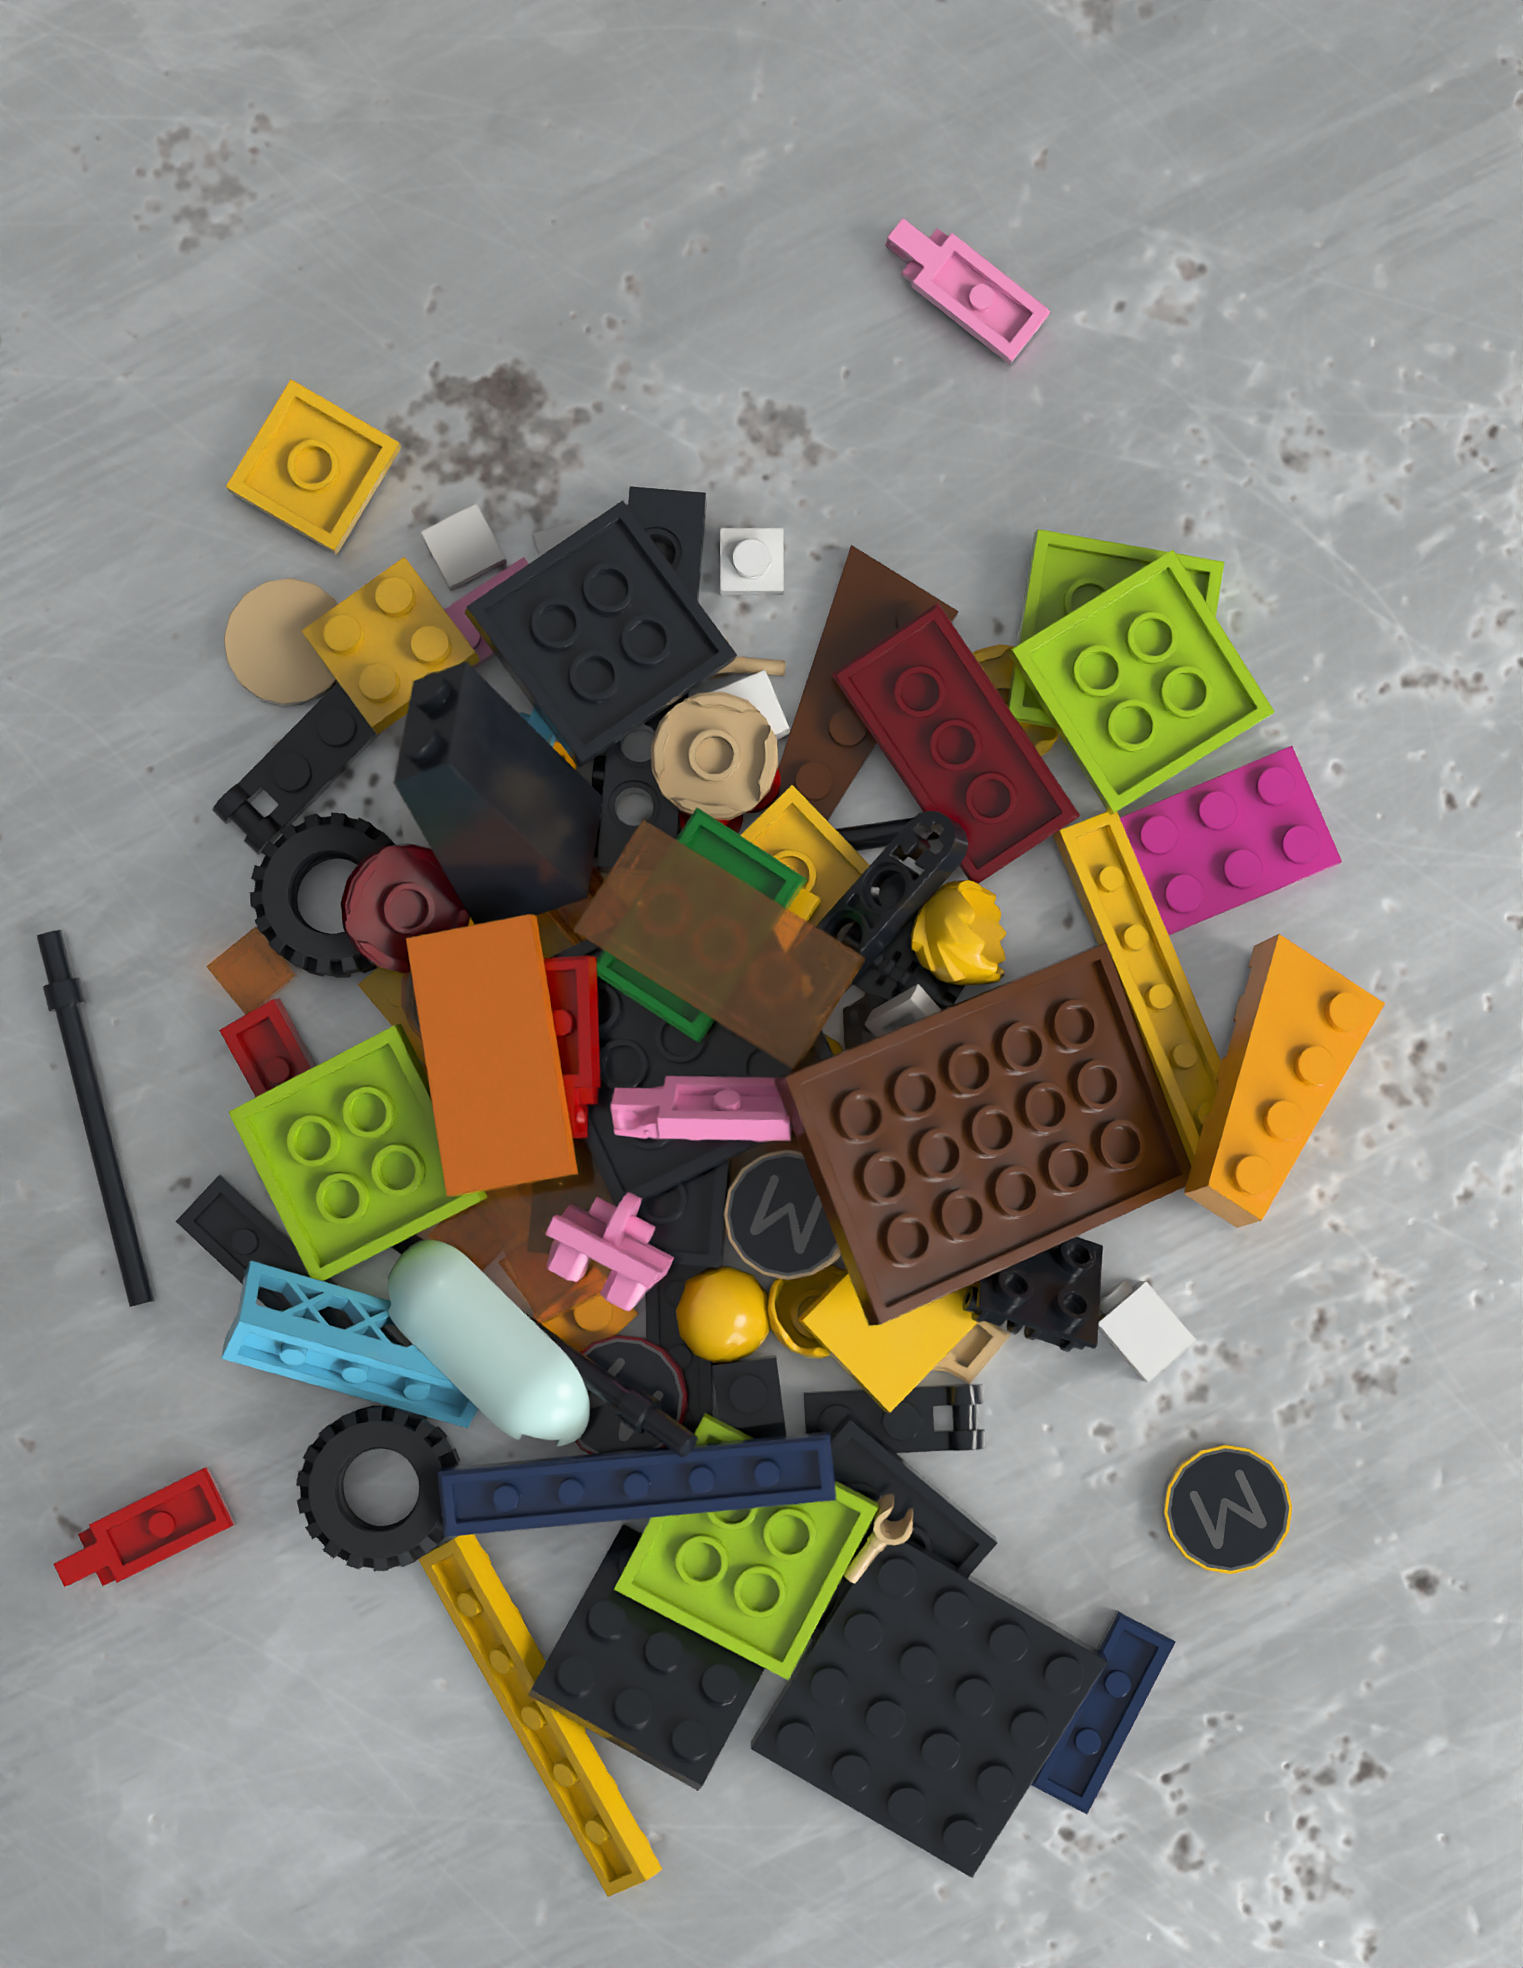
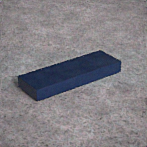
(1107, 1714)

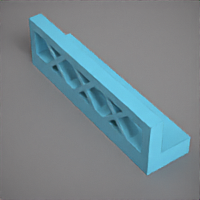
(348, 1360)

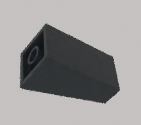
(494, 799)

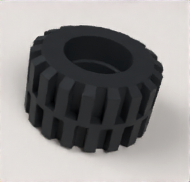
(278, 886)
(323, 1491)

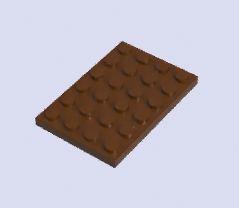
(985, 1133)

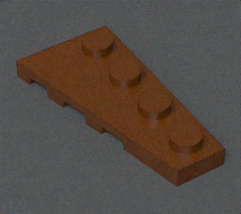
(827, 734)

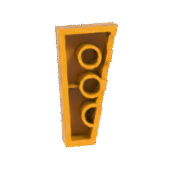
(1281, 1069)

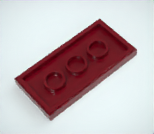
(956, 741)

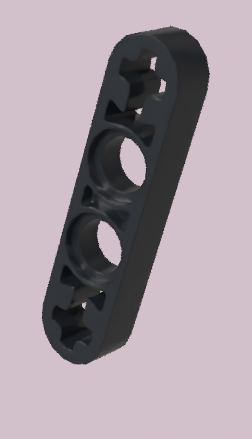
(862, 901)

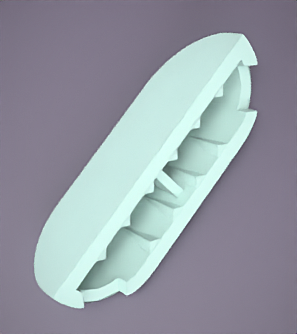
(486, 1344)

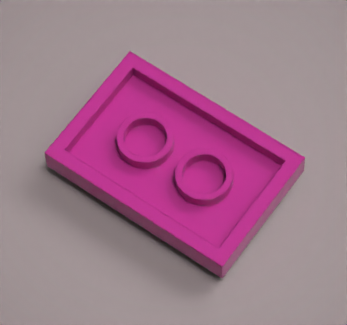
(1230, 840)

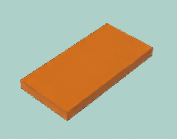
(491, 1055)

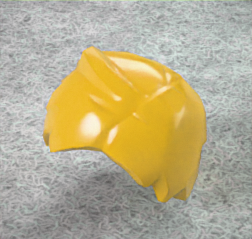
(960, 935)

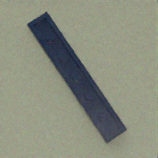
(637, 1484)

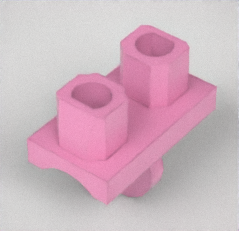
(613, 1239)

